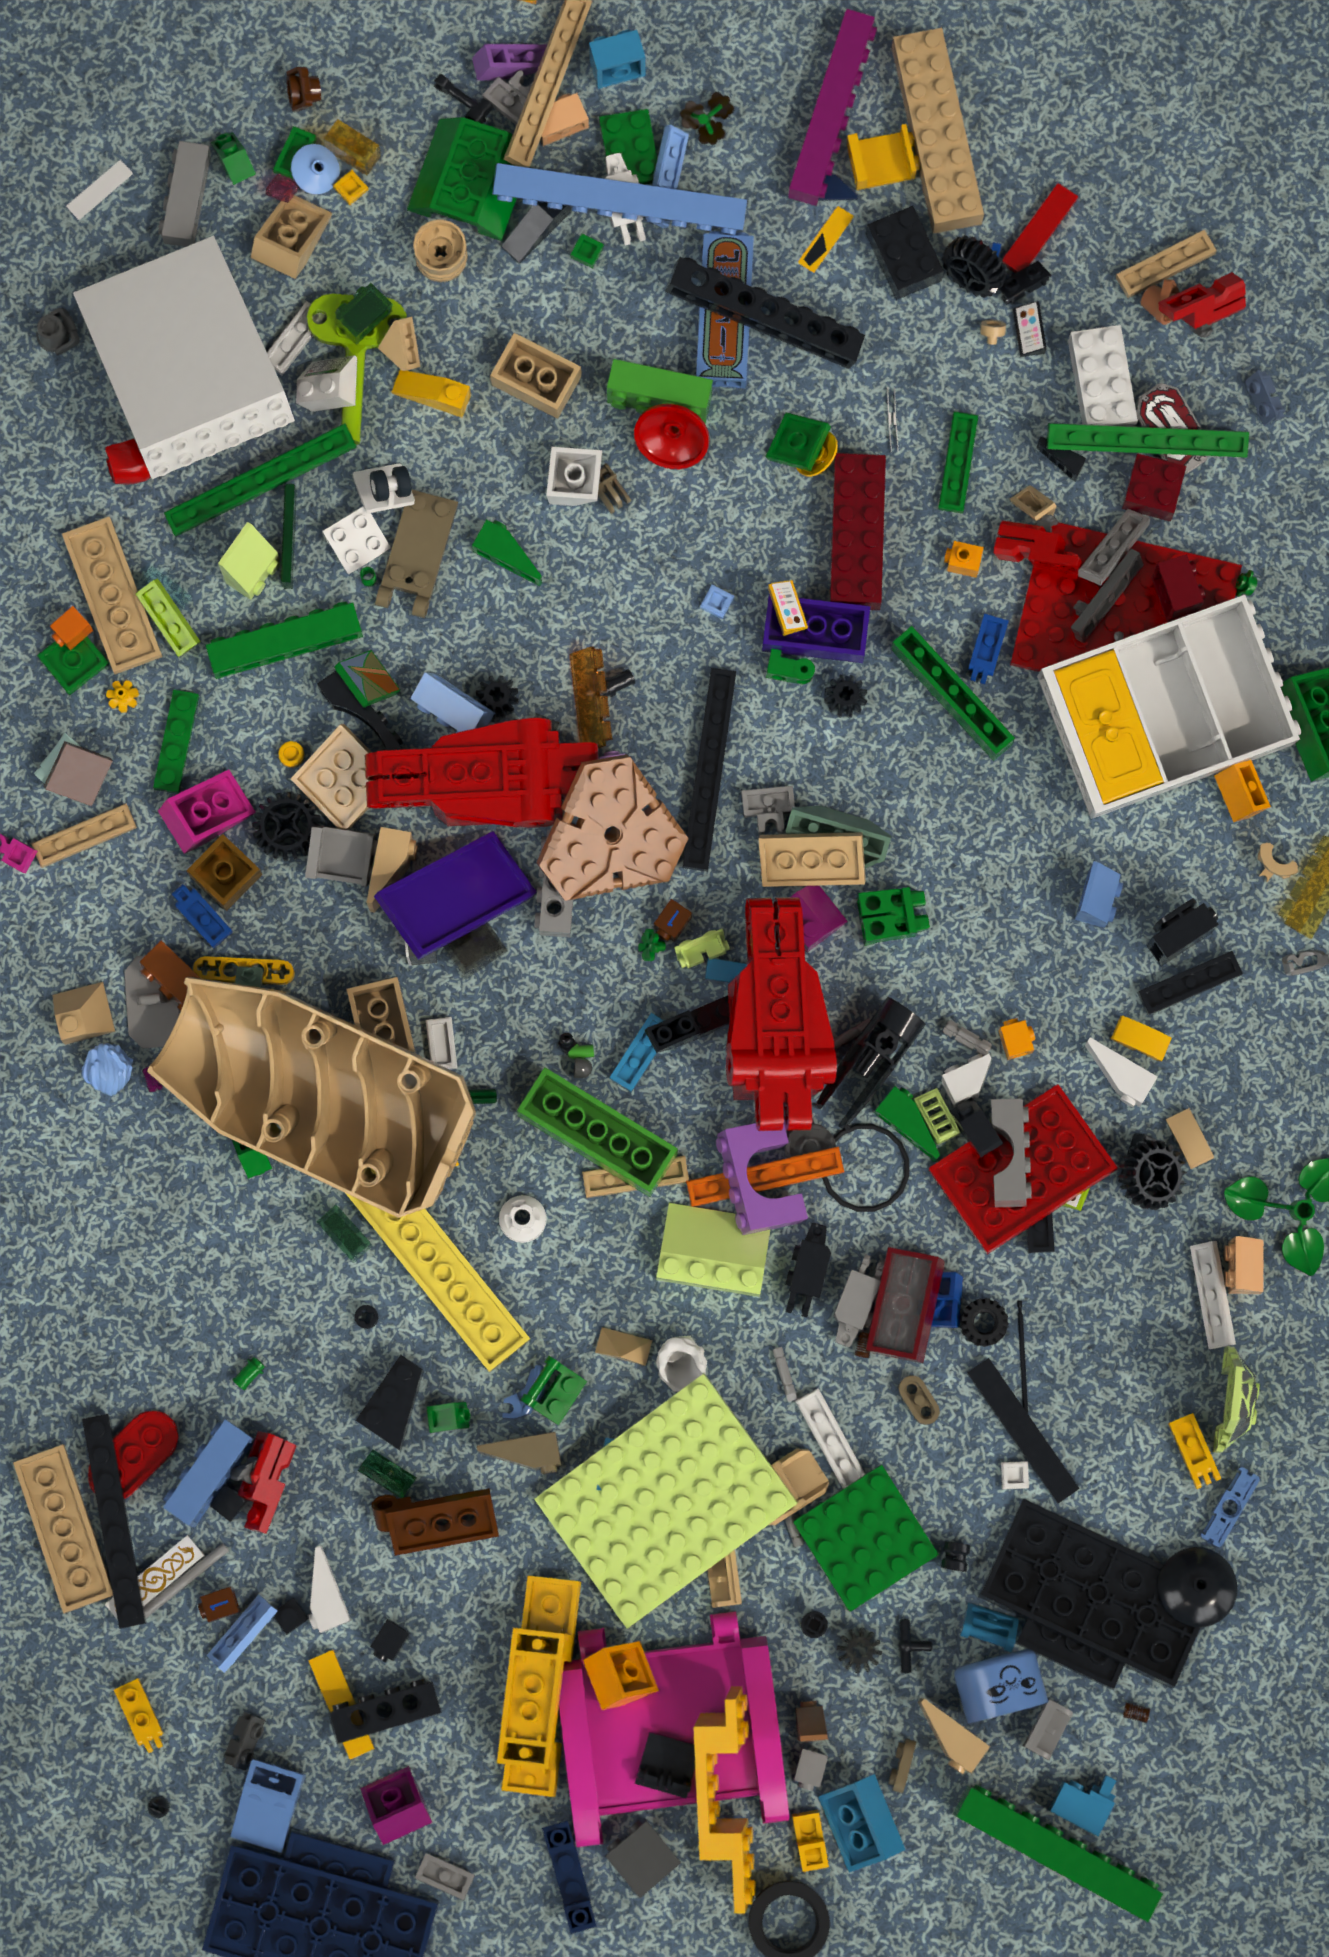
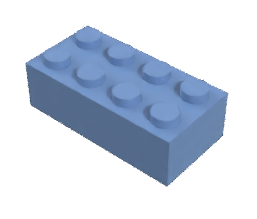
(208, 1474)

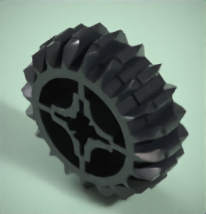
(974, 266)
(280, 836)
(1142, 1173)

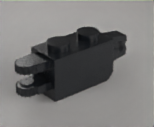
(810, 1268)

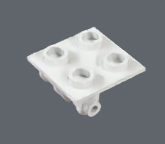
(356, 539)

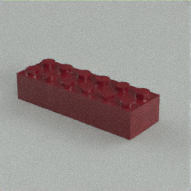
(857, 529)

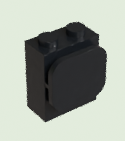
(1181, 930)

